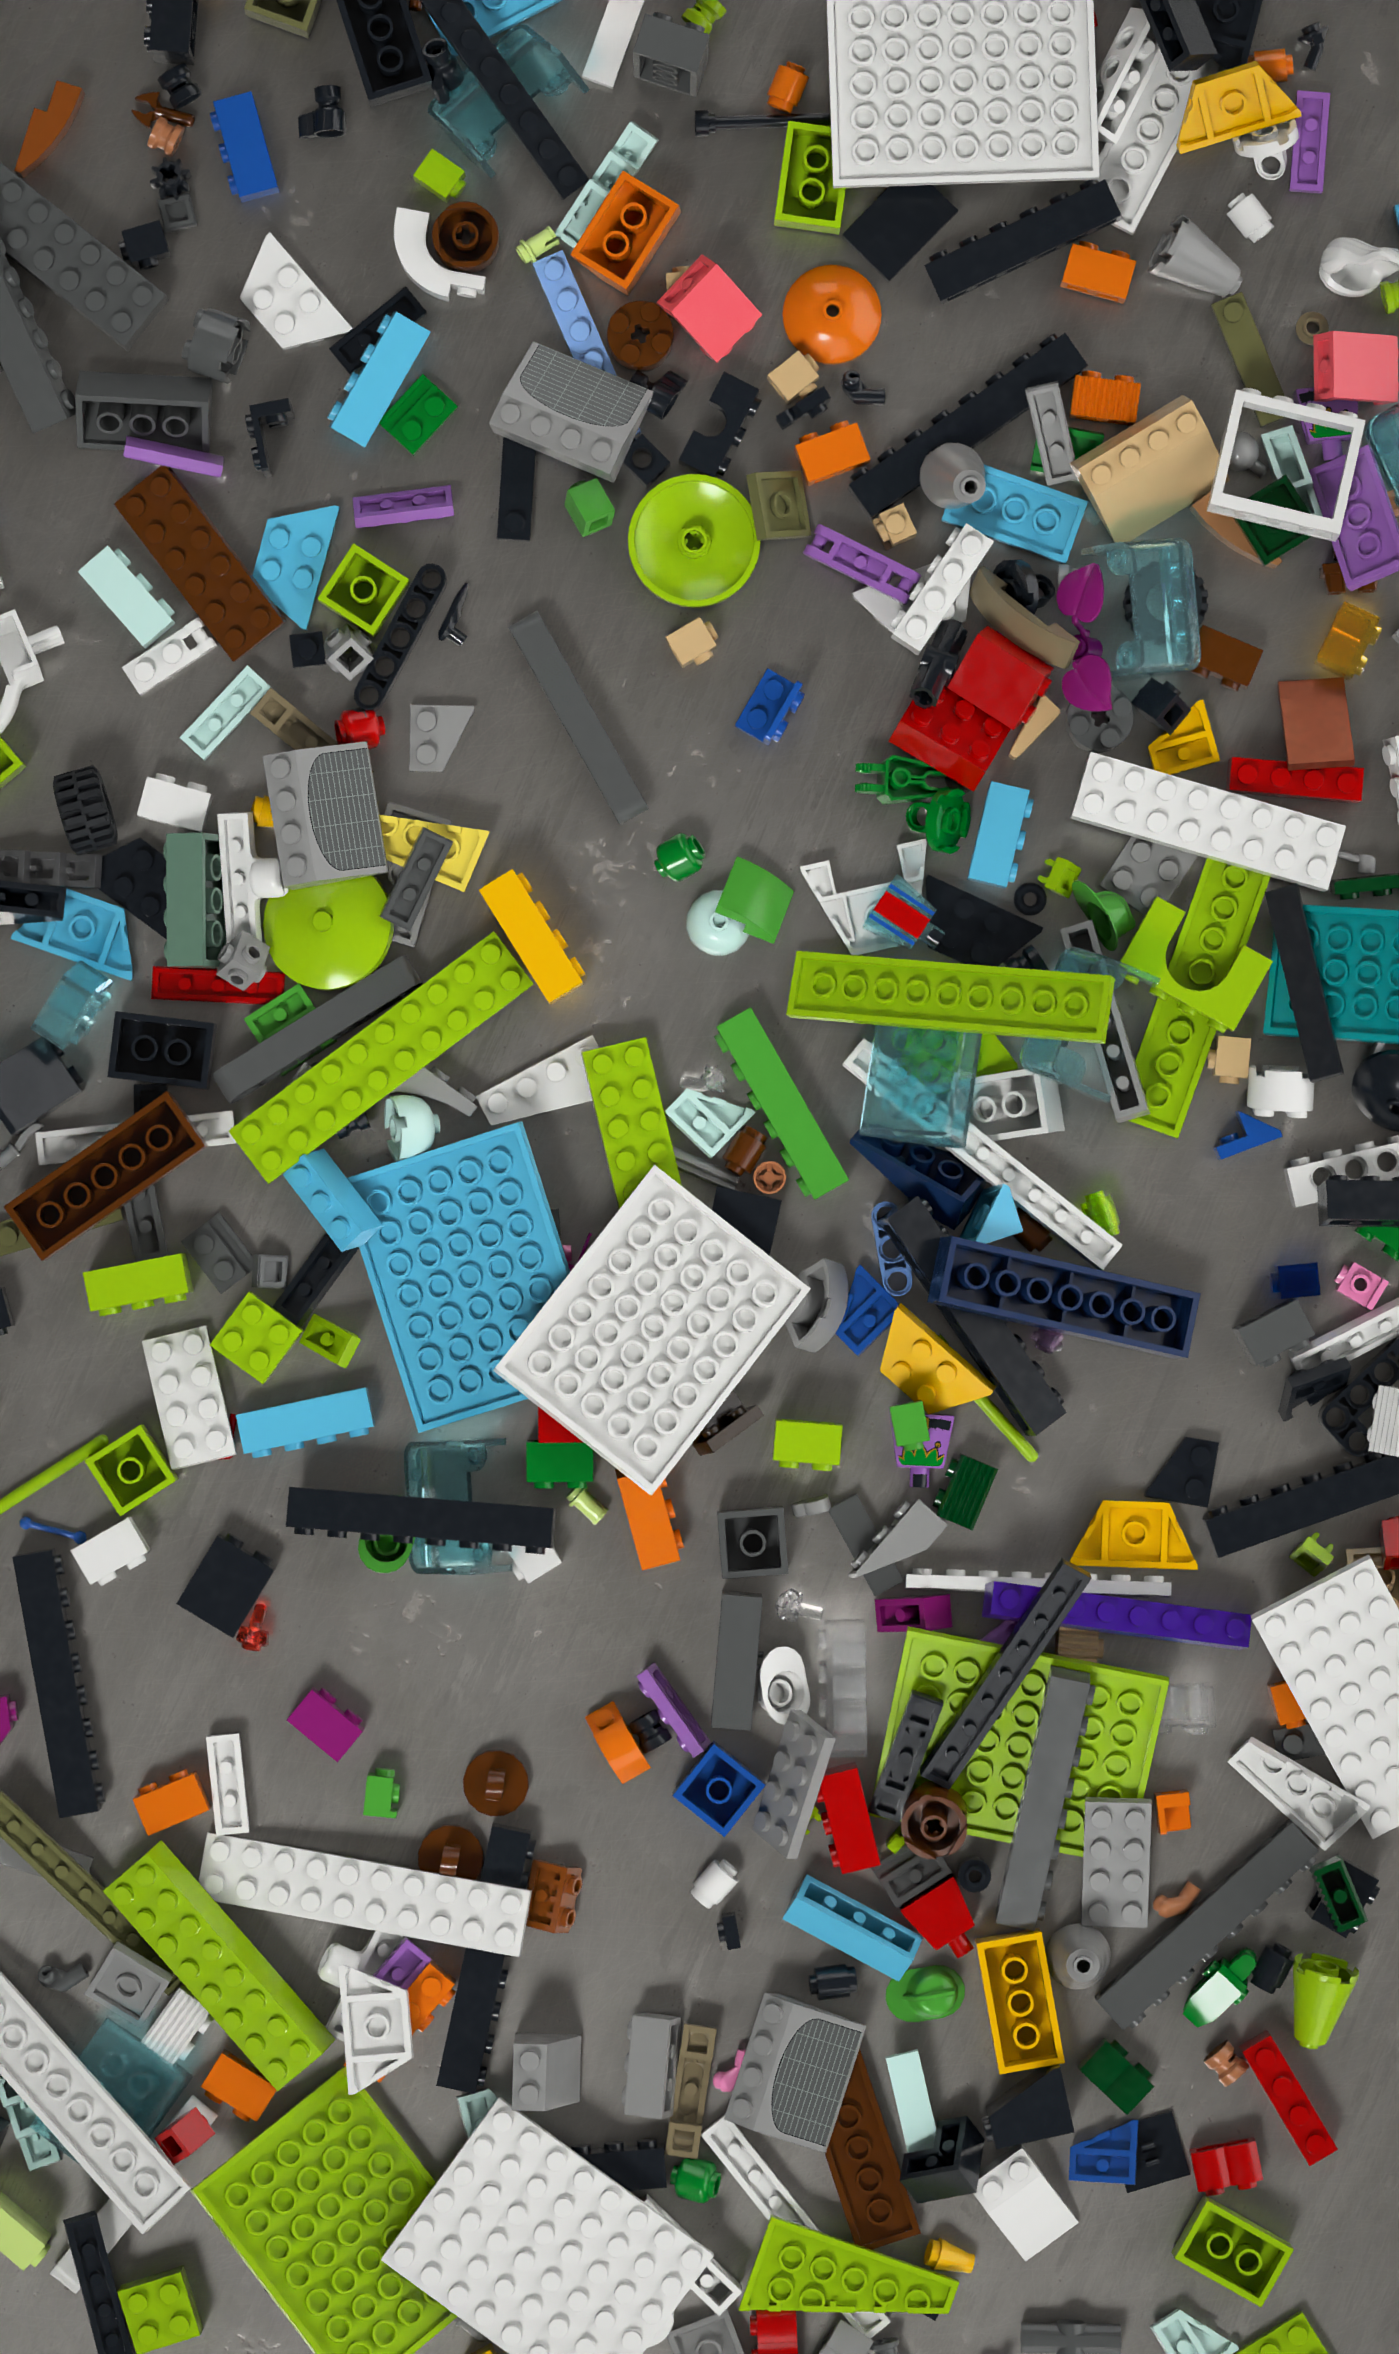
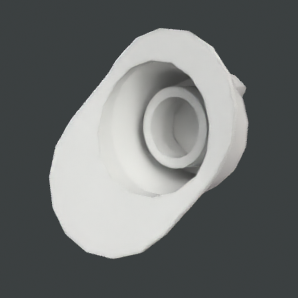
(783, 1684)

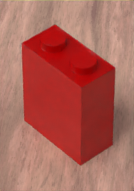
(1001, 678)

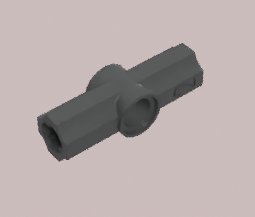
(1070, 2337)

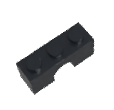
(709, 453)

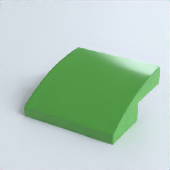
(755, 899)
(281, 1013)

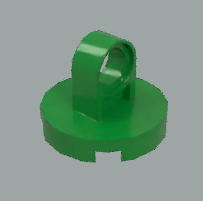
(945, 820)

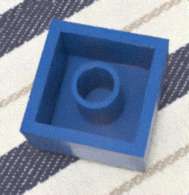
(718, 1788)

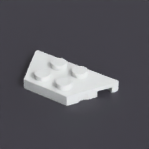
(288, 300)
(886, 609)
(373, 2027)

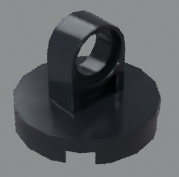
(1025, 584)

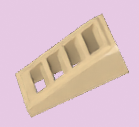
(1043, 717)

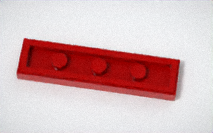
(206, 986)

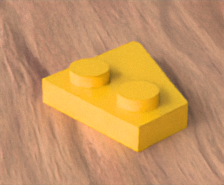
(1188, 746)

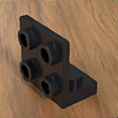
(270, 413)

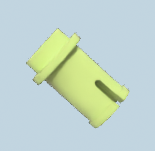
(537, 245)
(587, 1504)

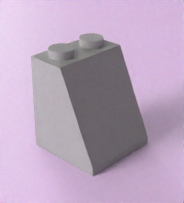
(545, 2071)

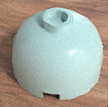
(711, 931)
(410, 1126)

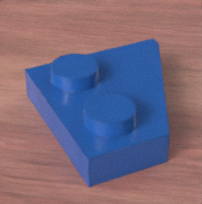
(867, 1312)
(1107, 2157)

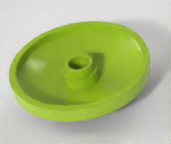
(693, 540)
(329, 932)

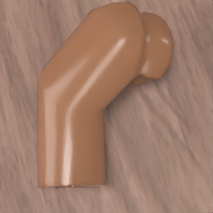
(1177, 1905)

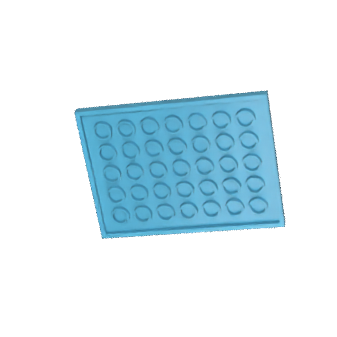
(460, 1267)

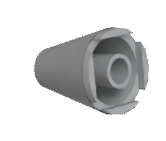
(1194, 260)
(953, 476)
(1074, 1944)

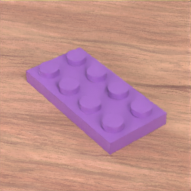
(1369, 530)

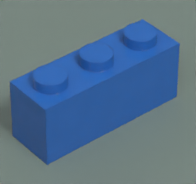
(244, 147)

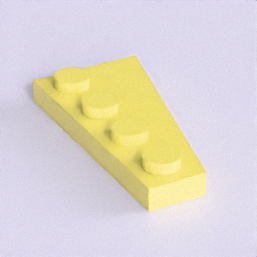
(461, 860)

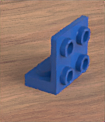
(768, 707)

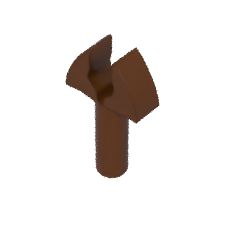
(171, 115)

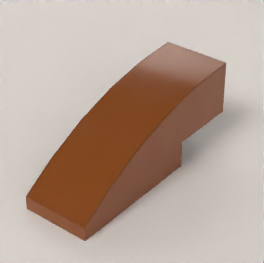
(49, 127)

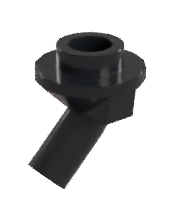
(1313, 36)

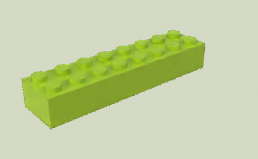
(219, 1965)

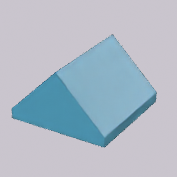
(992, 1216)

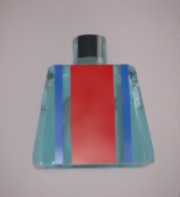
(903, 917)

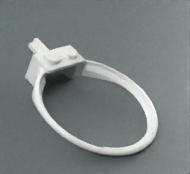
(19, 660)

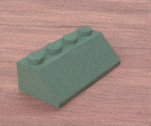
(193, 900)

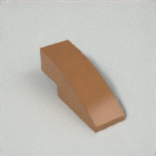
(1226, 531)

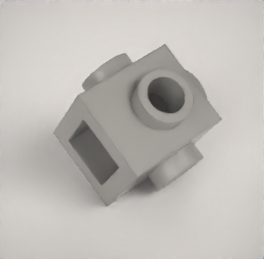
(348, 651)
(243, 960)

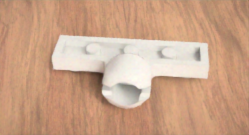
(245, 875)
(367, 1960)

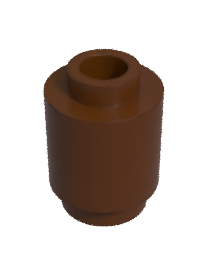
(744, 1151)
(1033, 1235)

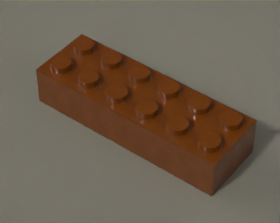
(105, 1176)

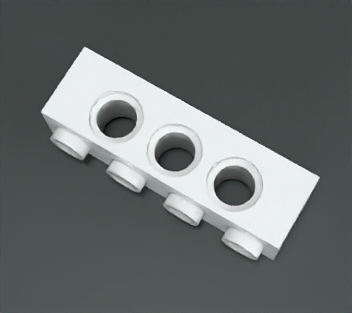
(1125, 74)
(1300, 1174)
(715, 2283)

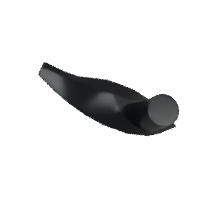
(448, 627)

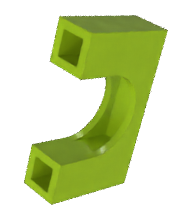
(1222, 1003)

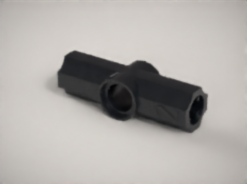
(938, 663)

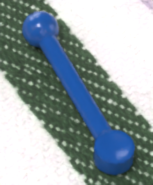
(79, 1537)

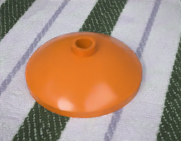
(827, 337)

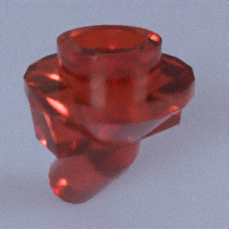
(253, 1636)

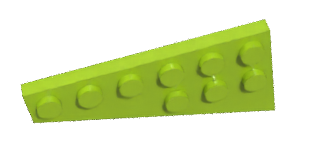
(823, 2273)

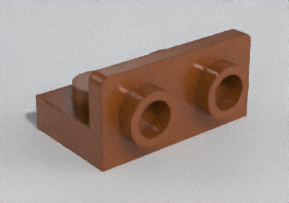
(553, 1896)

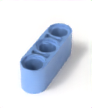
(888, 1265)

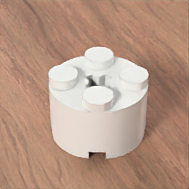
(1279, 1090)

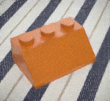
(626, 233)

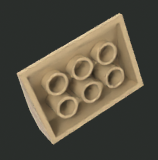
(1149, 470)

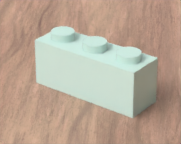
(128, 596)

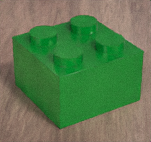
(559, 1463)

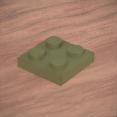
(778, 505)

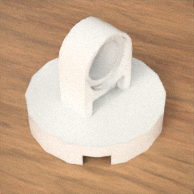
(1267, 142)

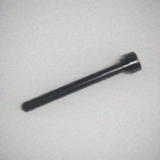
(709, 123)

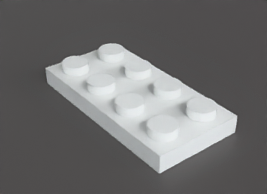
(189, 1397)

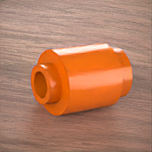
(1274, 62)
(787, 87)

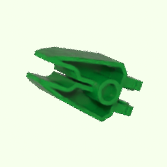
(898, 780)
(1220, 1987)

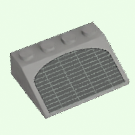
(571, 411)
(325, 814)
(795, 2072)

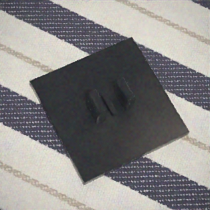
(1158, 2152)

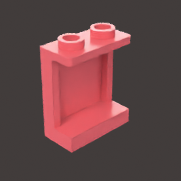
(710, 308)
(1356, 367)

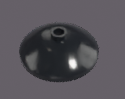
(1377, 1088)

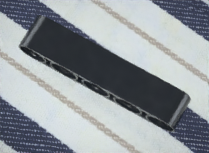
(401, 621)

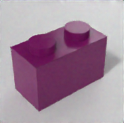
(326, 1723)

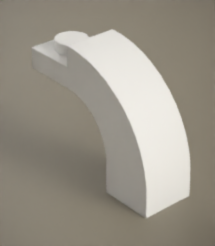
(410, 240)

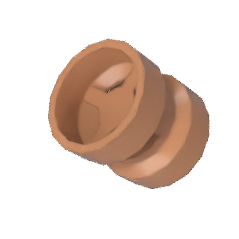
(769, 1177)
(1226, 2063)

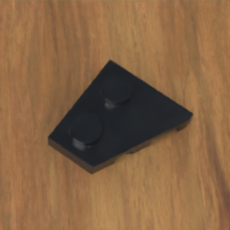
(1313, 1385)
(1187, 1474)

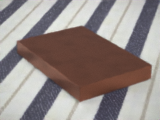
(1316, 723)

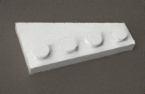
(541, 1088)
(1303, 1796)

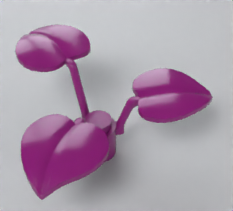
(1090, 681)

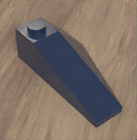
(926, 1173)

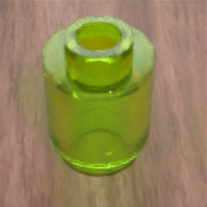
(1102, 1211)

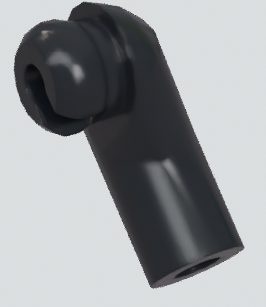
(858, 391)

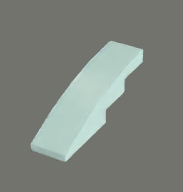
(627, 156)
(912, 2100)
(36, 2149)

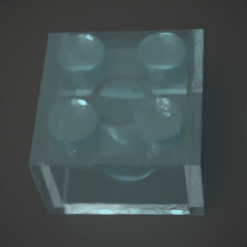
(73, 1006)

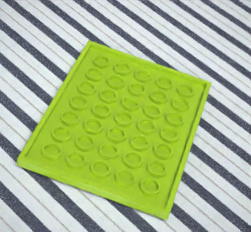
(1113, 1751)
(316, 2212)

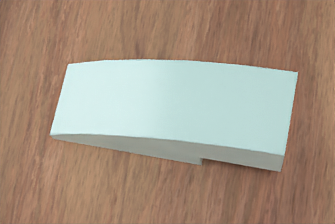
(1286, 457)

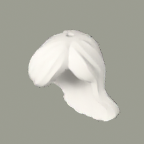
(1355, 267)

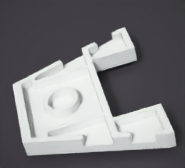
(852, 908)

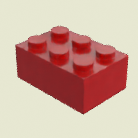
(951, 737)
(847, 1819)

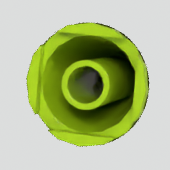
(1319, 1996)

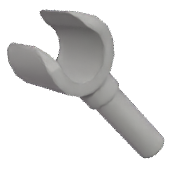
(1366, 863)

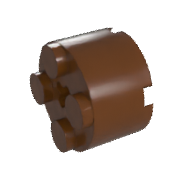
(451, 225)
(649, 319)
(936, 1838)

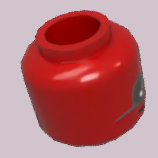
(359, 726)

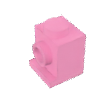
(1369, 1295)

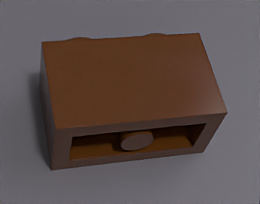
(1226, 659)

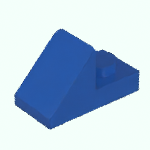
(1254, 1133)

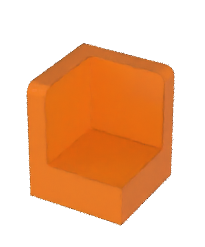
(1172, 1810)

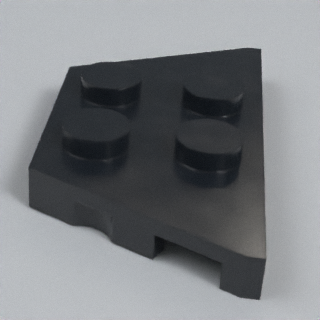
(1230, 28)
(135, 881)
(975, 928)

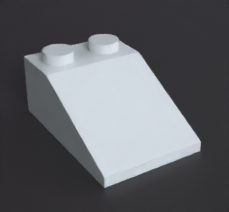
(1016, 1105)
(1023, 2202)

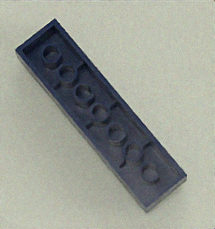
(1063, 1297)

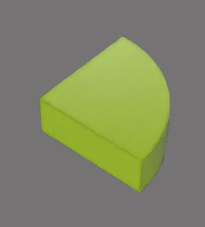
(895, 1840)

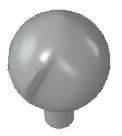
(1245, 455)

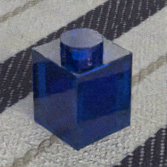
(1295, 1280)

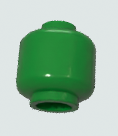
(679, 857)
(696, 2180)

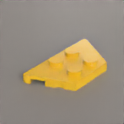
(1232, 106)
(928, 1366)
(1134, 1537)

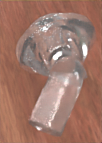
(711, 1079)
(794, 1607)

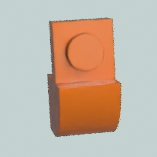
(617, 1742)

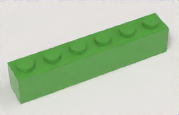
(782, 1104)

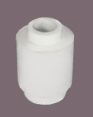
(1250, 217)
(715, 1883)

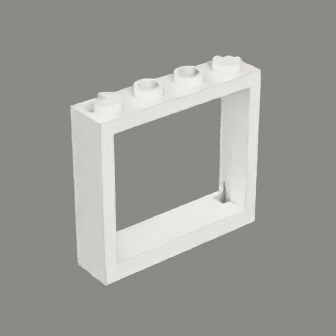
(1271, 514)

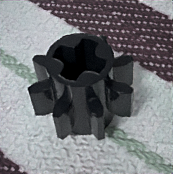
(168, 170)

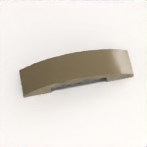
(1018, 624)
(289, 723)
(690, 2091)

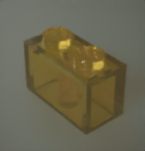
(1347, 641)

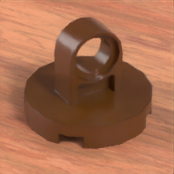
(495, 1783)
(451, 1852)

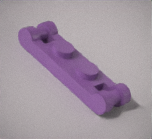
(861, 563)

